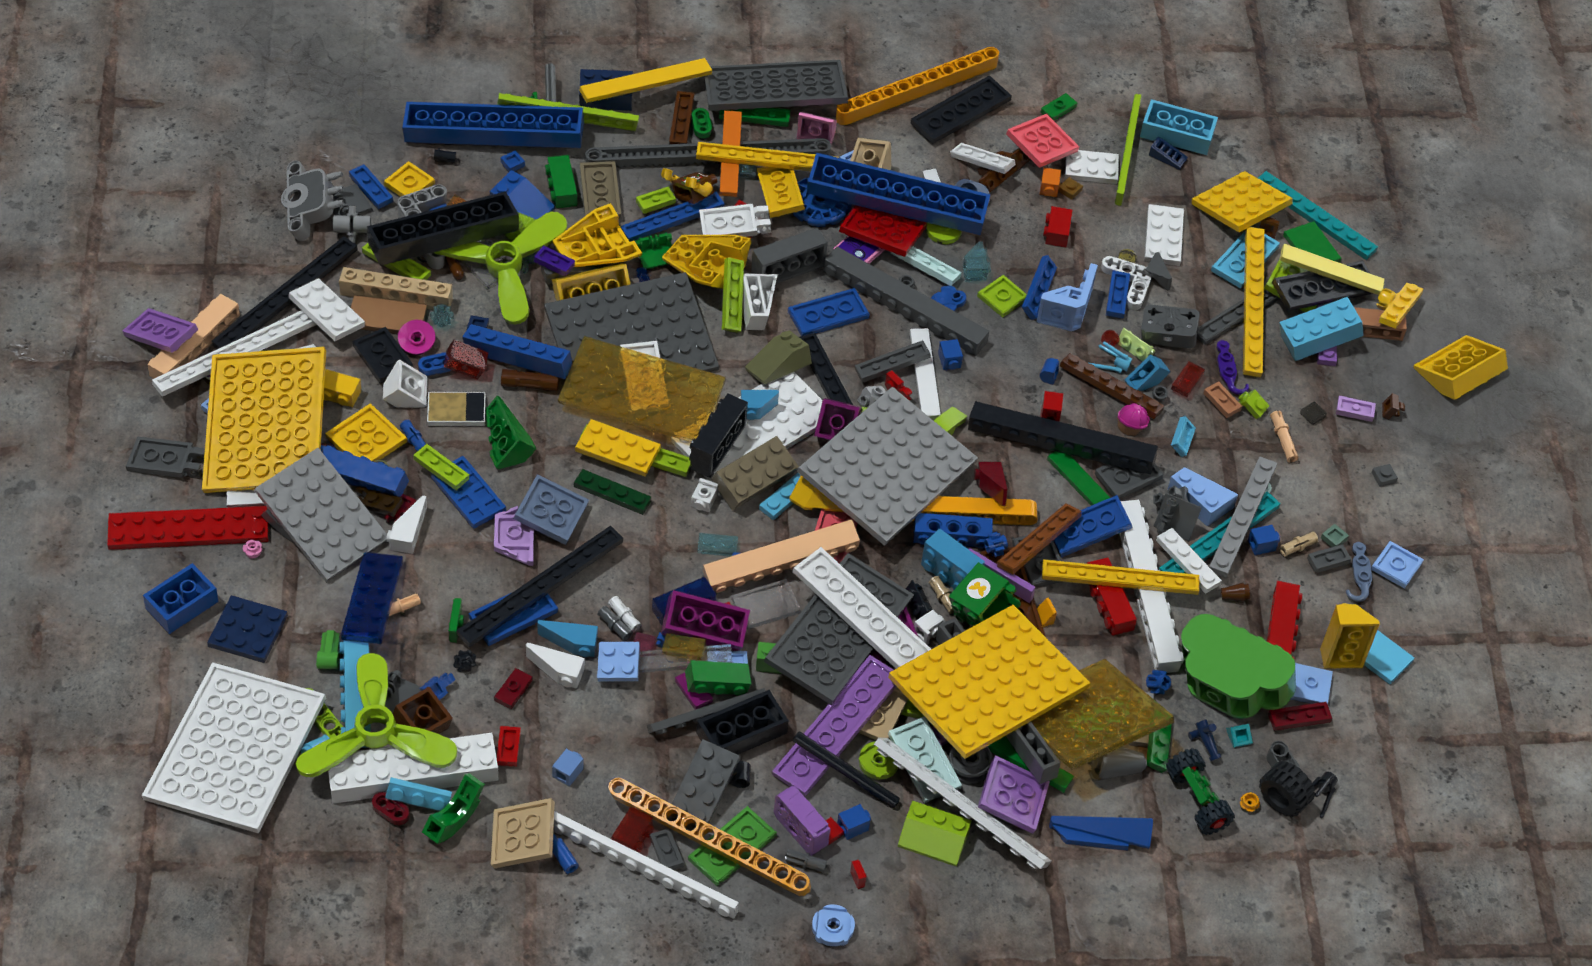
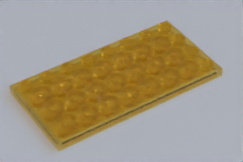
(641, 389)

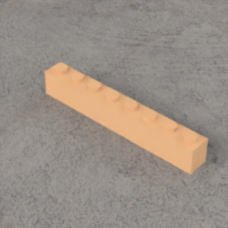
(779, 556)

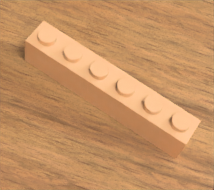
(210, 323)

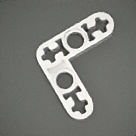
(1137, 279)

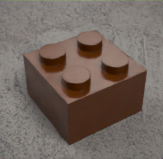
(424, 712)

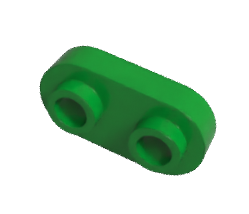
(701, 123)

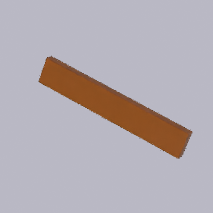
(1039, 538)

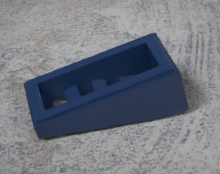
(1160, 146)

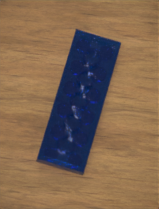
(372, 598)

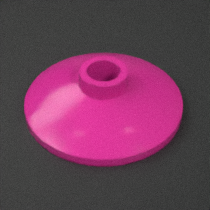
(416, 329)

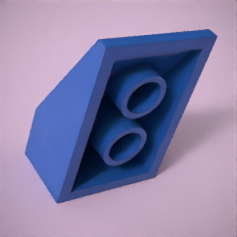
(524, 195)

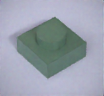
(1334, 536)

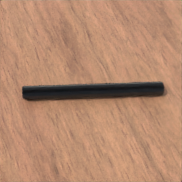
(846, 769)

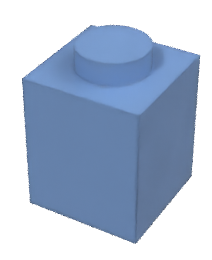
(568, 767)

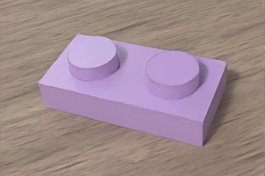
(1355, 408)

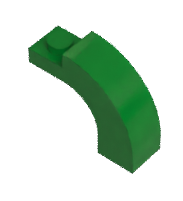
(450, 819)

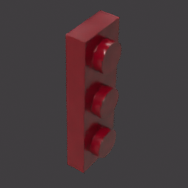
(1300, 716)

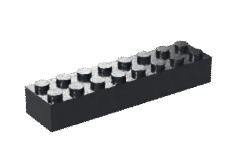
(442, 228)

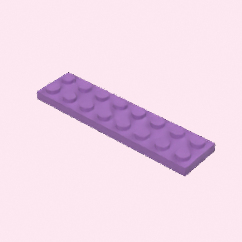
(837, 724)

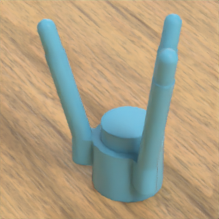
(1122, 360)

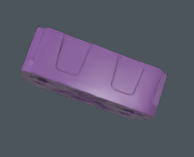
(801, 820)

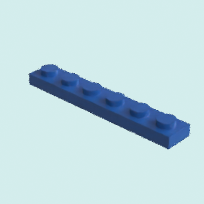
(669, 217)

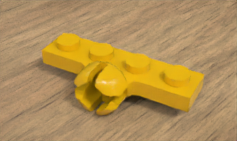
(1397, 304)

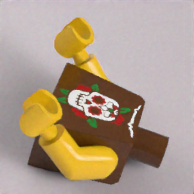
(691, 187)

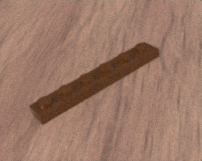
(1110, 384)

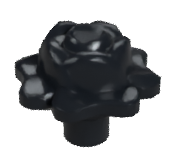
(464, 660)

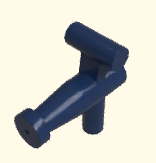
(1205, 731)

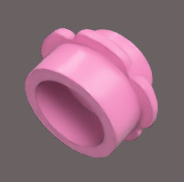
(252, 552)

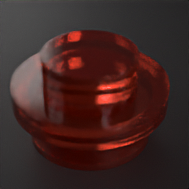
(1110, 337)

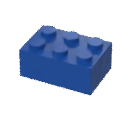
(180, 598)

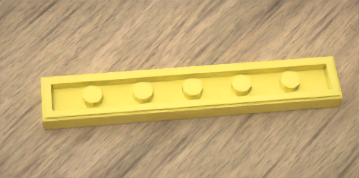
(1331, 269)

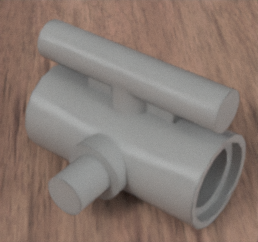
(351, 224)

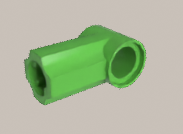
(328, 655)

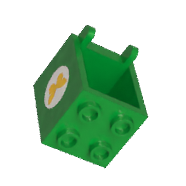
(981, 596)

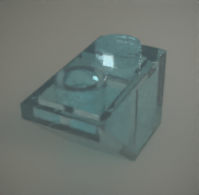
(975, 264)

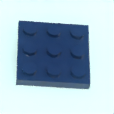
(247, 629)

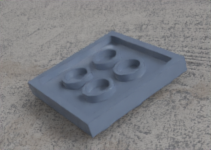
(551, 509)

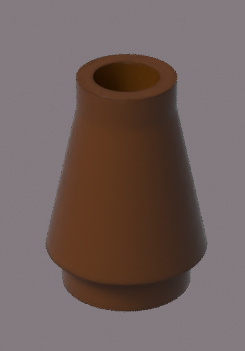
(1236, 592)

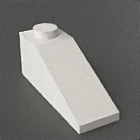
(407, 528)
(560, 666)

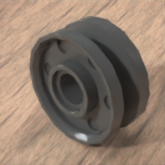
(974, 771)

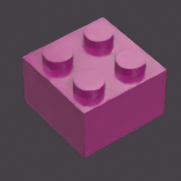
(835, 417)

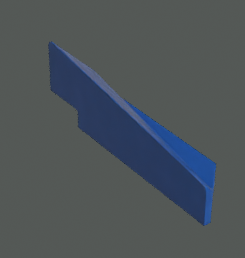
(1104, 831)

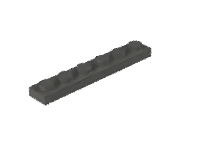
(680, 720)

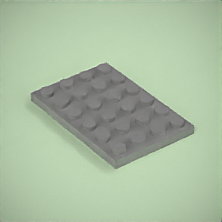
(321, 514)

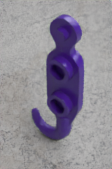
(1228, 368)

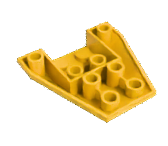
(704, 256)

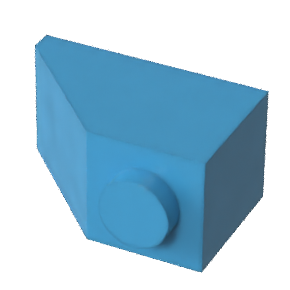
(1148, 374)
(759, 402)

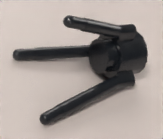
(1325, 784)

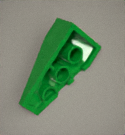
(509, 439)

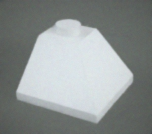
(405, 387)

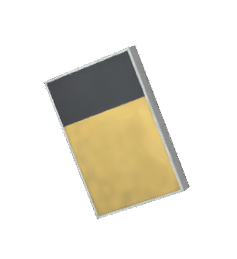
(456, 409)

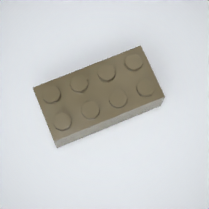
(754, 473)

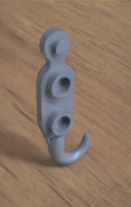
(1361, 572)

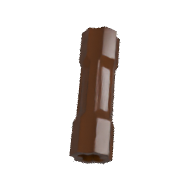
(514, 378)

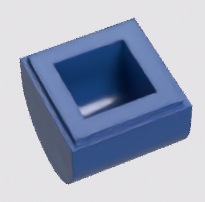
(1050, 371)

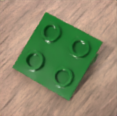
(654, 249)

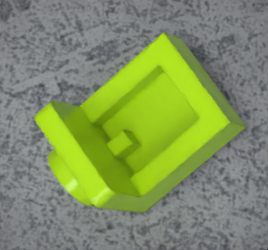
(1254, 403)

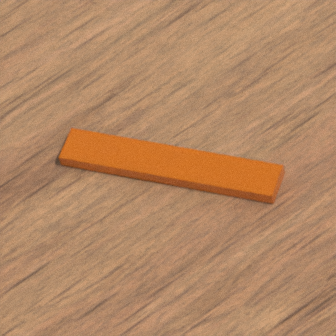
(730, 171)

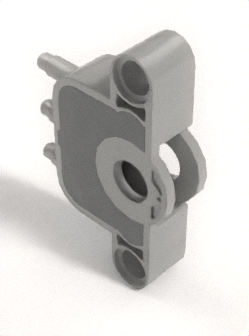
(311, 198)

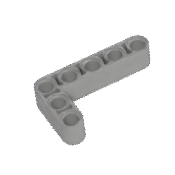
(421, 202)

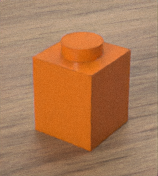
(1050, 182)

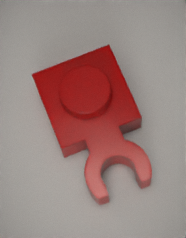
(896, 382)

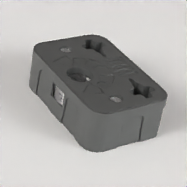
(1170, 326)

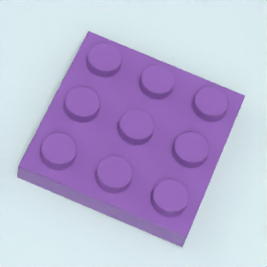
(1013, 794)

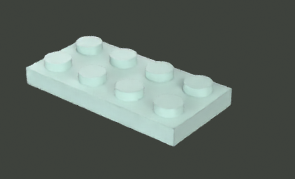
(921, 743)

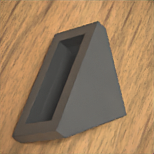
(1159, 271)

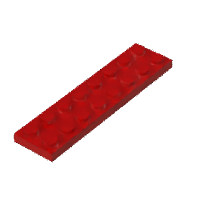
(186, 527)

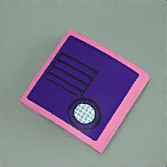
(860, 249)

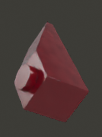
(992, 480)

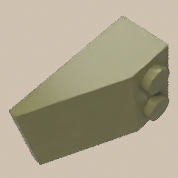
(780, 357)

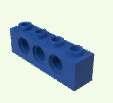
(956, 526)

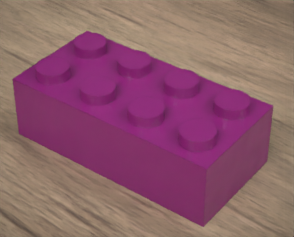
(706, 620)

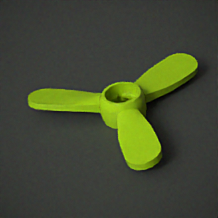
(510, 289)
(412, 741)

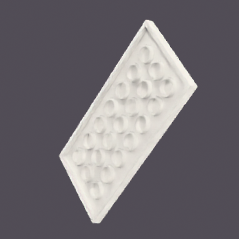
(790, 420)

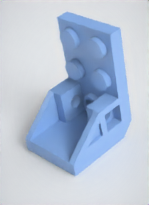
(1061, 309)

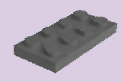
(705, 781)

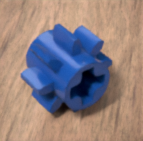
(995, 544)
(1158, 682)

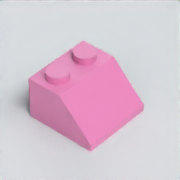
(815, 127)

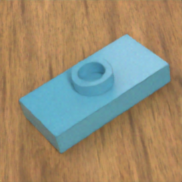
(1183, 436)

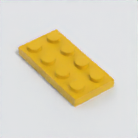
(780, 191)
(617, 447)

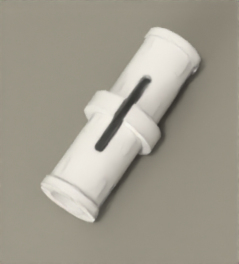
(625, 613)

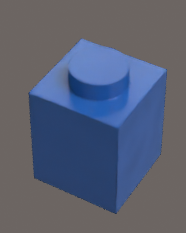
(950, 354)
(1263, 539)
(854, 821)

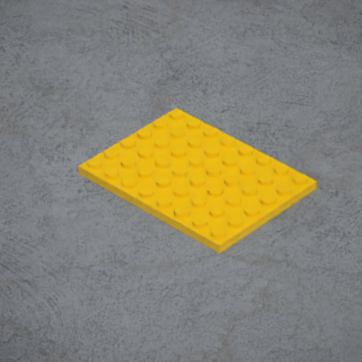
(261, 415)
(989, 681)

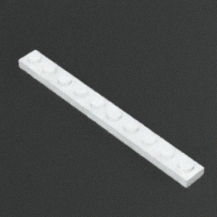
(253, 342)
(649, 868)

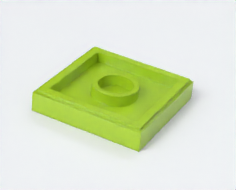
(1002, 296)

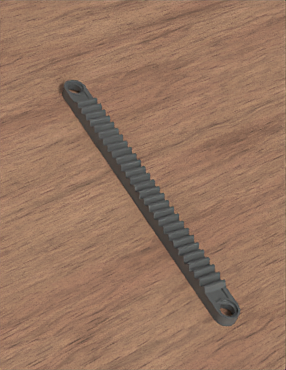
(687, 152)

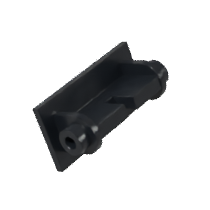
(917, 604)

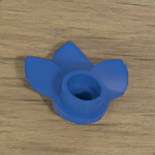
(950, 297)

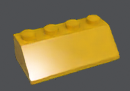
(591, 281)
(1348, 637)

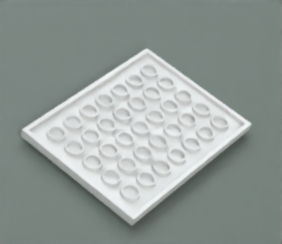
(234, 747)

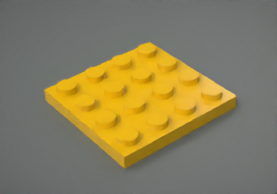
(1242, 201)

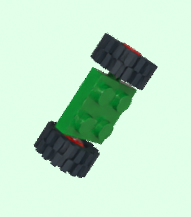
(1216, 812)

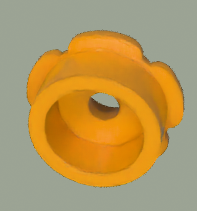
(1253, 799)

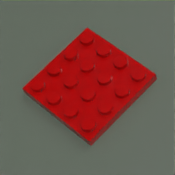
(883, 229)

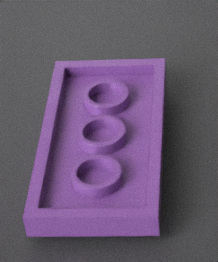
(160, 330)

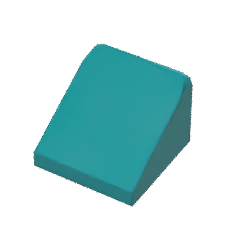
(1240, 735)

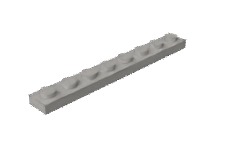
(1243, 517)

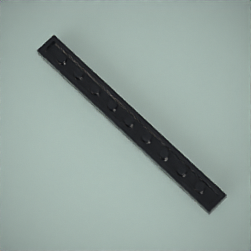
(280, 297)
(539, 586)

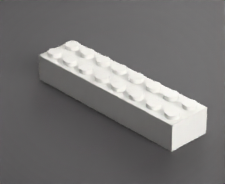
(370, 770)

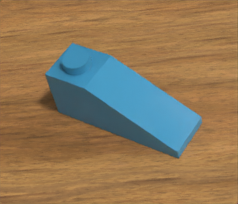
(575, 638)

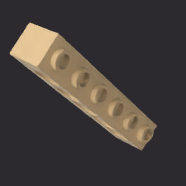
(394, 288)

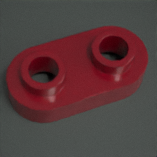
(391, 809)

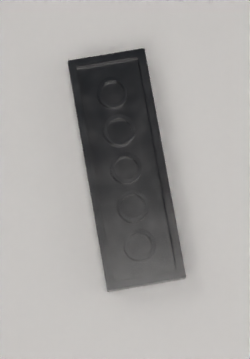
(961, 109)
(1313, 289)

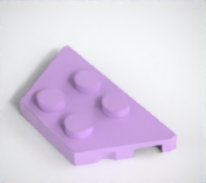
(513, 537)

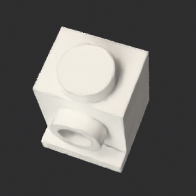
(704, 495)
(928, 625)

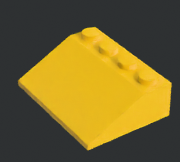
(1462, 366)

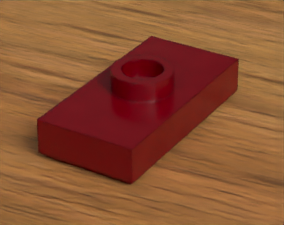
(513, 688)

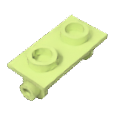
(1135, 345)

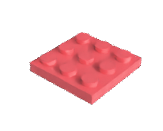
(1042, 140)

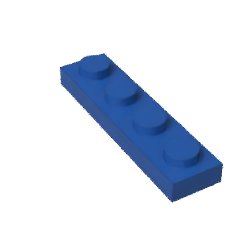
(1039, 285)

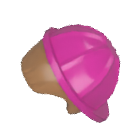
(1132, 419)

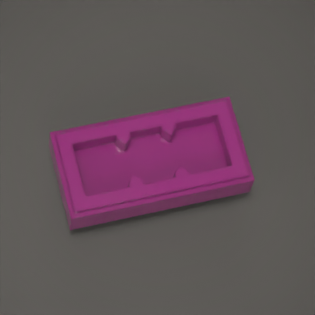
(697, 700)

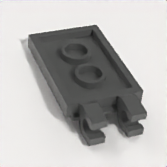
(165, 458)

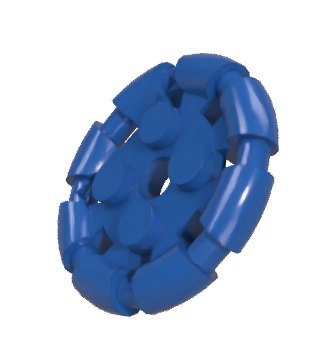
(820, 209)

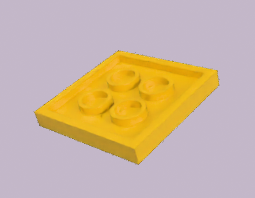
(367, 435)

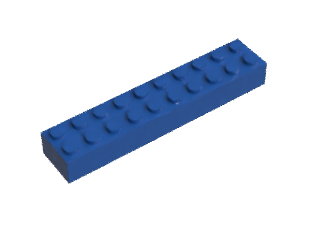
(493, 124)
(898, 193)

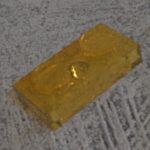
(684, 646)

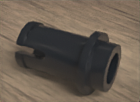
(447, 156)

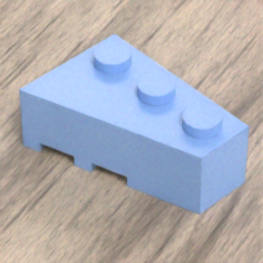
(1205, 493)

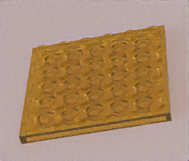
(1100, 717)

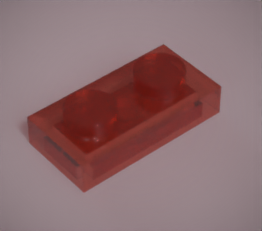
(1187, 379)

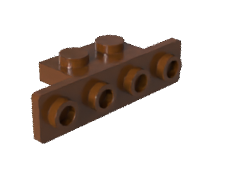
(992, 178)

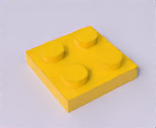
(408, 180)

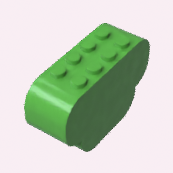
(1235, 668)

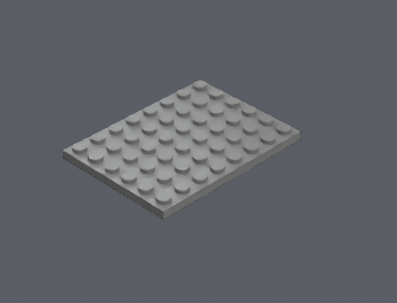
(887, 465)

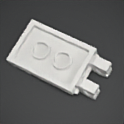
(735, 220)

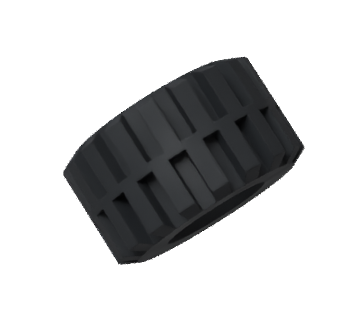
(1287, 789)

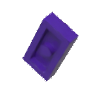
(554, 261)

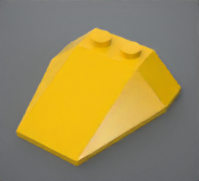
(597, 240)

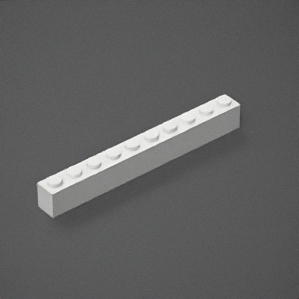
(1151, 604)

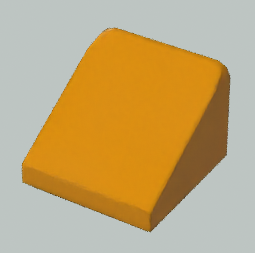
(1046, 612)

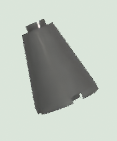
(1117, 764)

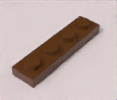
(681, 118)

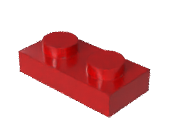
(508, 746)

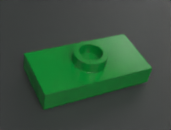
(1059, 107)
(456, 619)

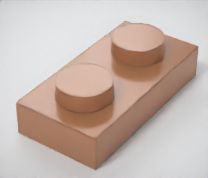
(1222, 399)

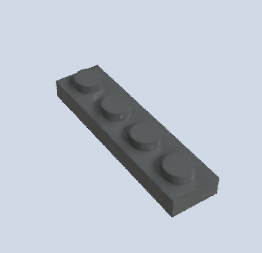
(892, 361)

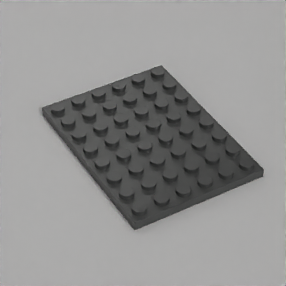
(637, 313)

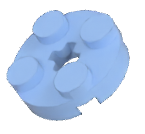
(829, 936)

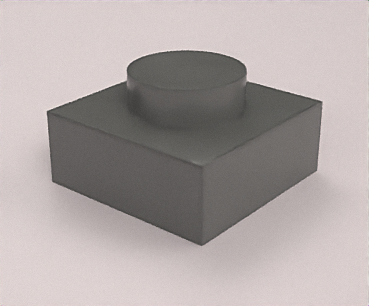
(1384, 475)

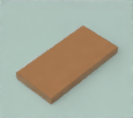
(386, 313)

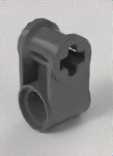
(1285, 754)

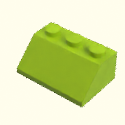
(934, 833)

